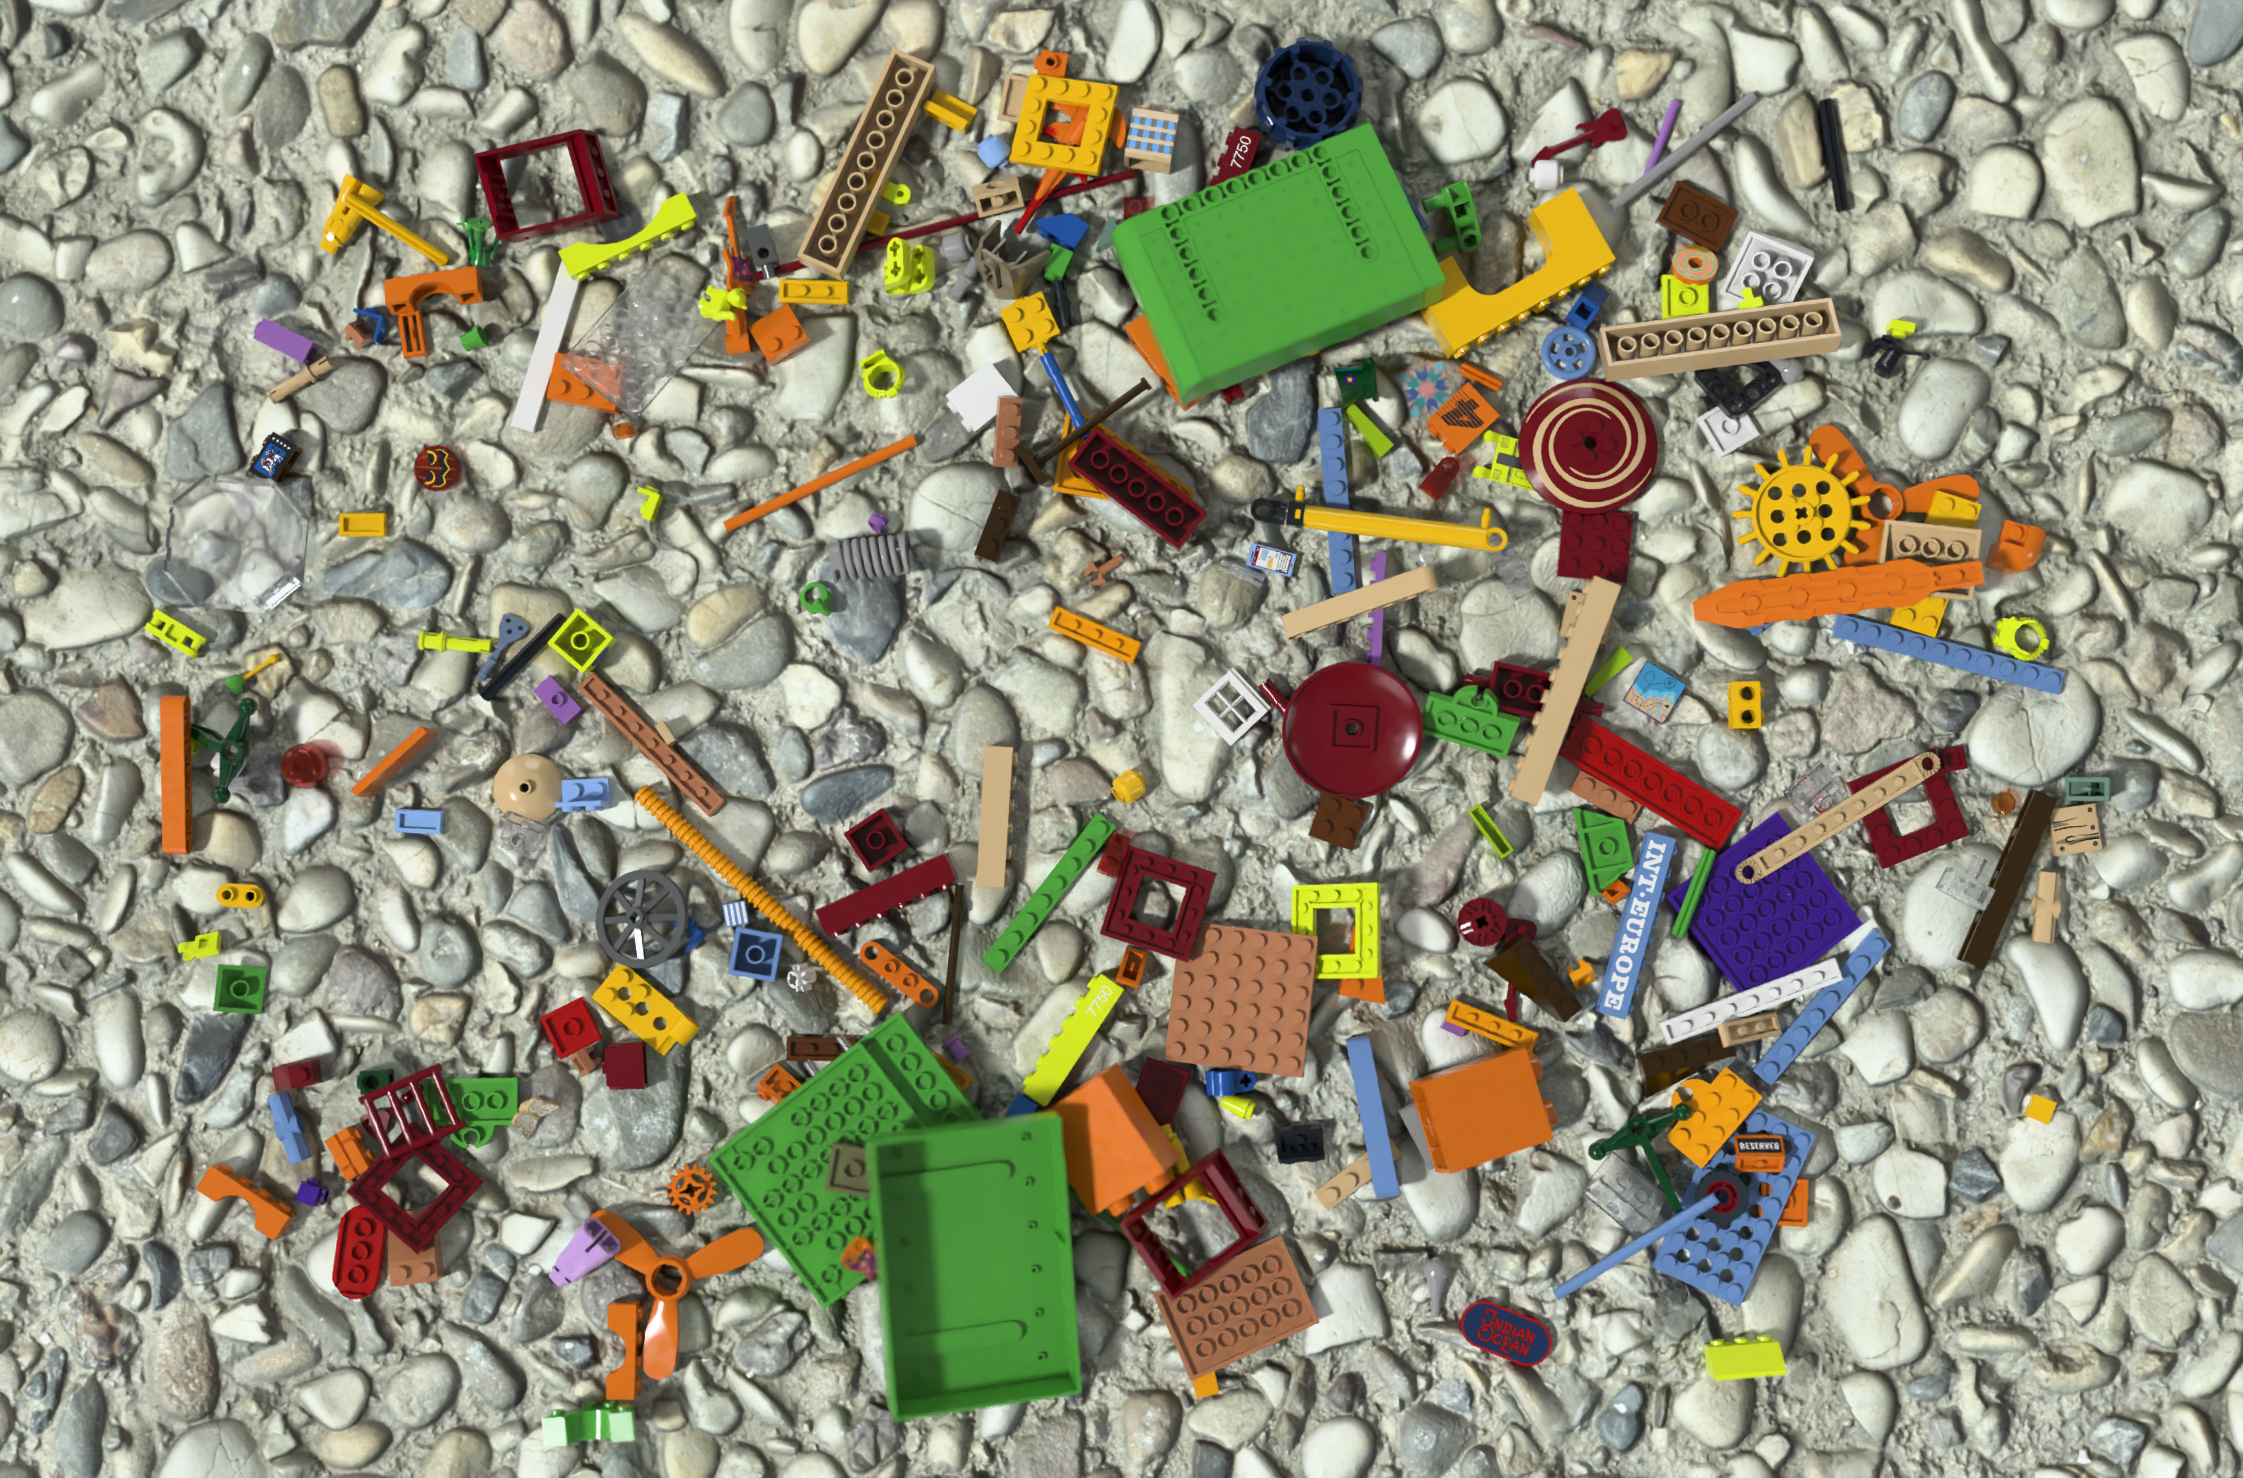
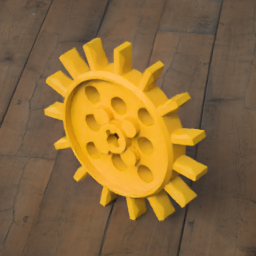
(1785, 480)

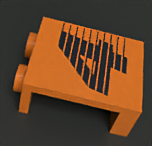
(1461, 419)

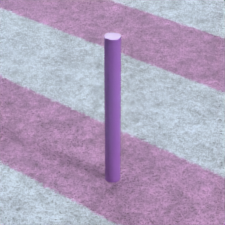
(1663, 134)

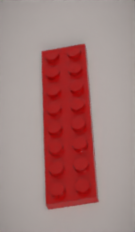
(1650, 783)

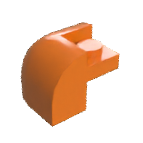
(2016, 548)

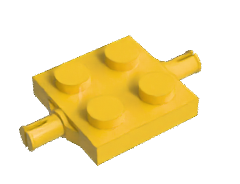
(1030, 322)

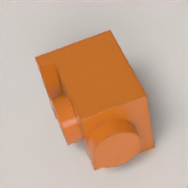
(1060, 67)

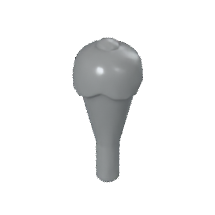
(1789, 368)
(1436, 1273)

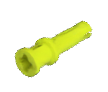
(445, 642)

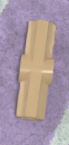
(2045, 907)

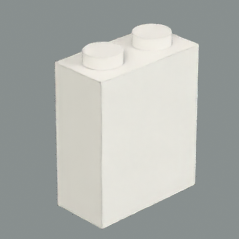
(978, 396)

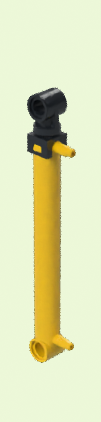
(1379, 525)

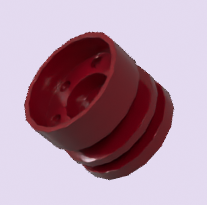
(1476, 909)

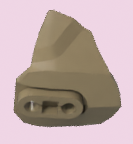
(1004, 278)

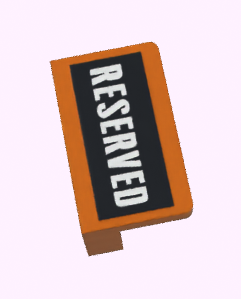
(1759, 1153)

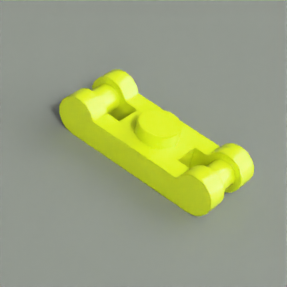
(175, 633)

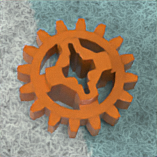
(694, 1198)

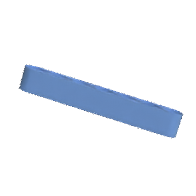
(1372, 1117)

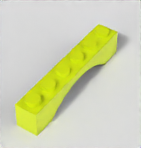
(672, 216)

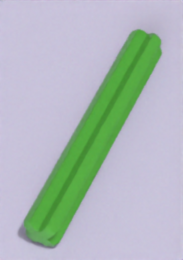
(1694, 892)

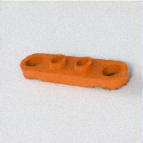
(899, 974)

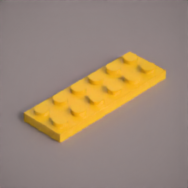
(1943, 511)

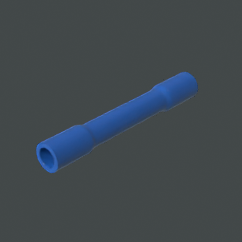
(1054, 372)

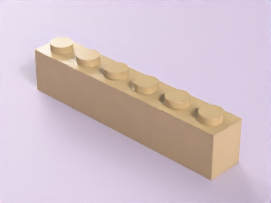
(995, 816)

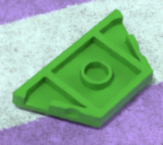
(1603, 848)

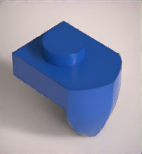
(695, 932)

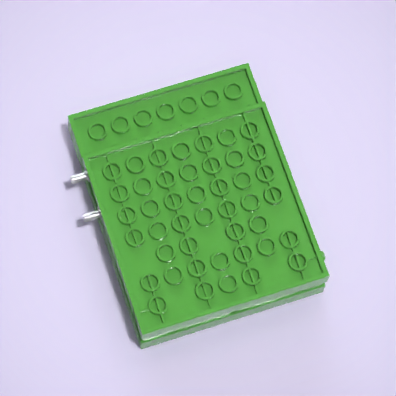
(783, 1157)

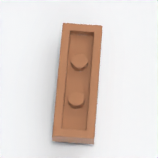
(1007, 431)
(1604, 797)

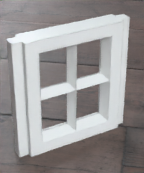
(1217, 721)

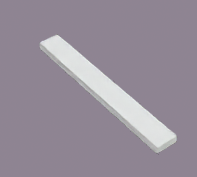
(547, 343)
(1751, 1001)

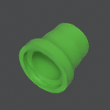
(474, 339)

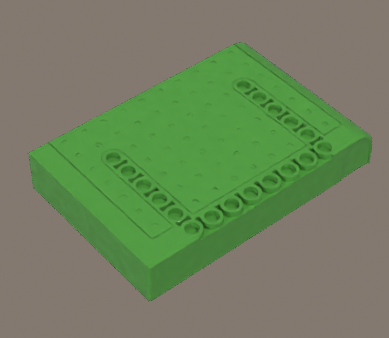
(1277, 263)
(973, 1265)

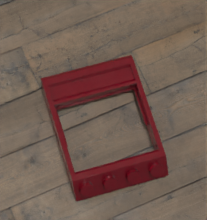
(589, 171)
(1232, 1199)

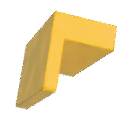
(950, 111)

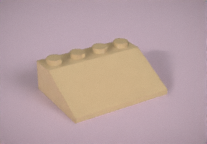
(1933, 547)

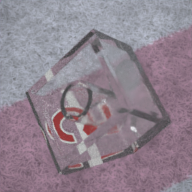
(1816, 791)

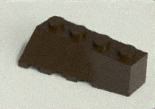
(1532, 976)
(1674, 1062)

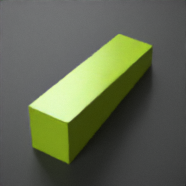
(1374, 437)
(1610, 668)
(1490, 832)

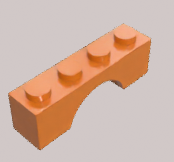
(406, 293)
(270, 1216)
(625, 1320)

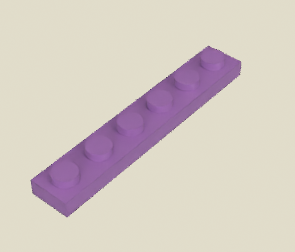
(1374, 632)

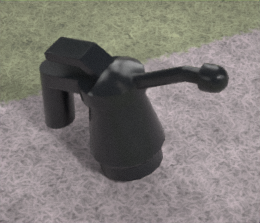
(1888, 362)

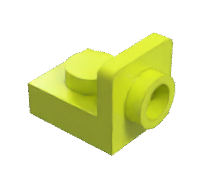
(651, 507)

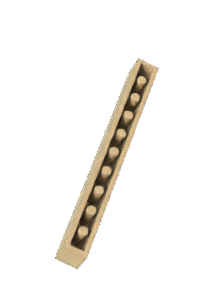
(1564, 690)

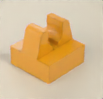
(1582, 976)

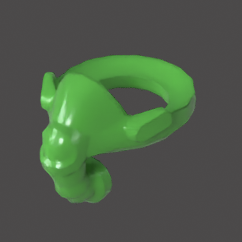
(820, 605)

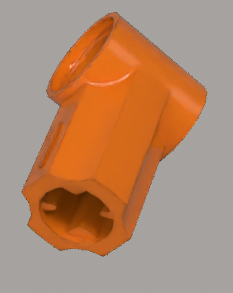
(737, 337)

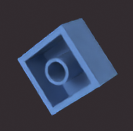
(756, 954)

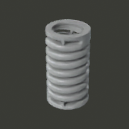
(871, 565)

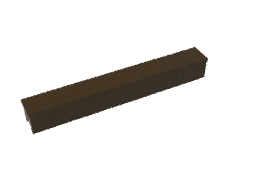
(2007, 878)

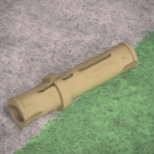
(294, 383)

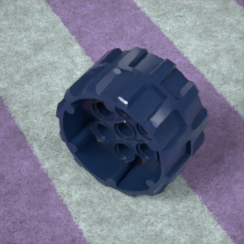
(1292, 57)

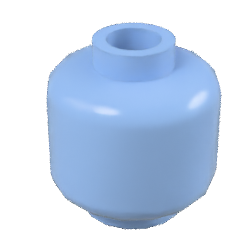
(994, 151)

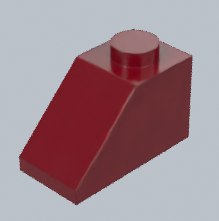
(297, 1075)

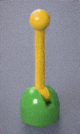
(237, 683)

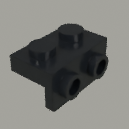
(1299, 1143)

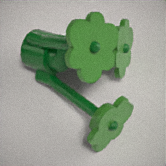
(479, 253)

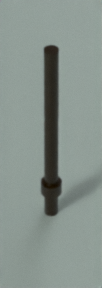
(957, 909)

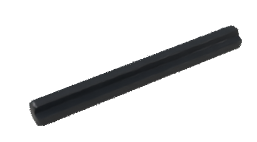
(1834, 155)
(522, 658)

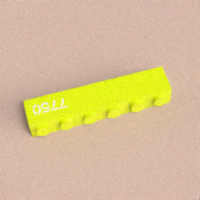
(1073, 1039)

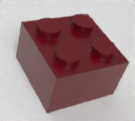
(876, 840)

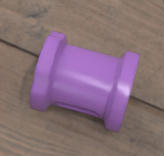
(955, 1049)

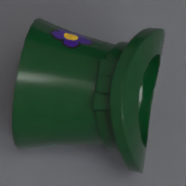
(1356, 383)

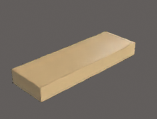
(1749, 1029)

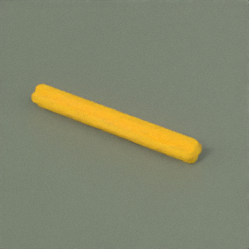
(397, 230)

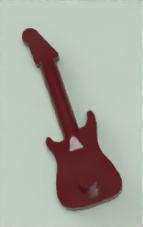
(1607, 128)
(1516, 926)

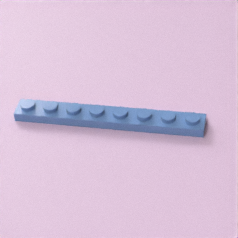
(1336, 497)
(1820, 1008)

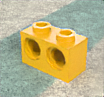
(1738, 705)

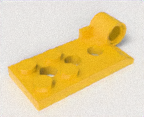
(679, 1024)

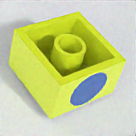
(582, 641)

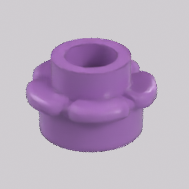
(878, 523)

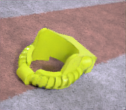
(878, 364)
(2006, 637)

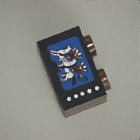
(275, 458)

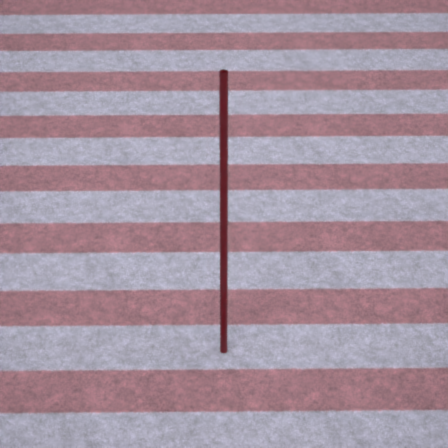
(963, 219)

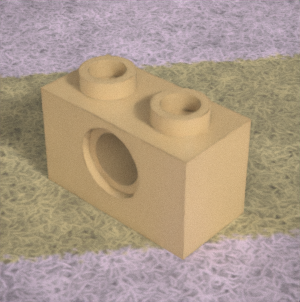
(998, 196)

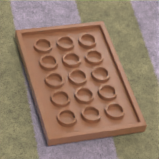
(1238, 1309)

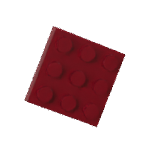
(1594, 546)

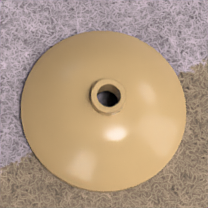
(543, 783)

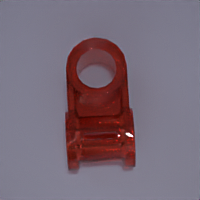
(1437, 480)

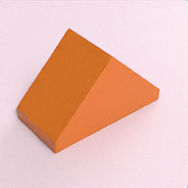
(1132, 967)

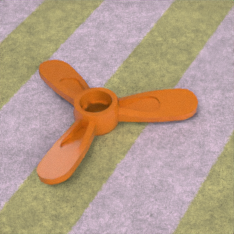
(1915, 499)
(716, 1257)

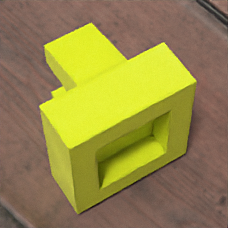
(1750, 300)

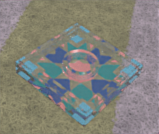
(1426, 388)

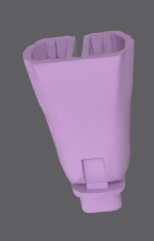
(587, 1249)

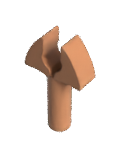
(1105, 568)

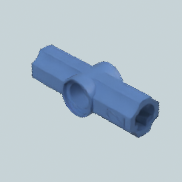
(289, 1127)

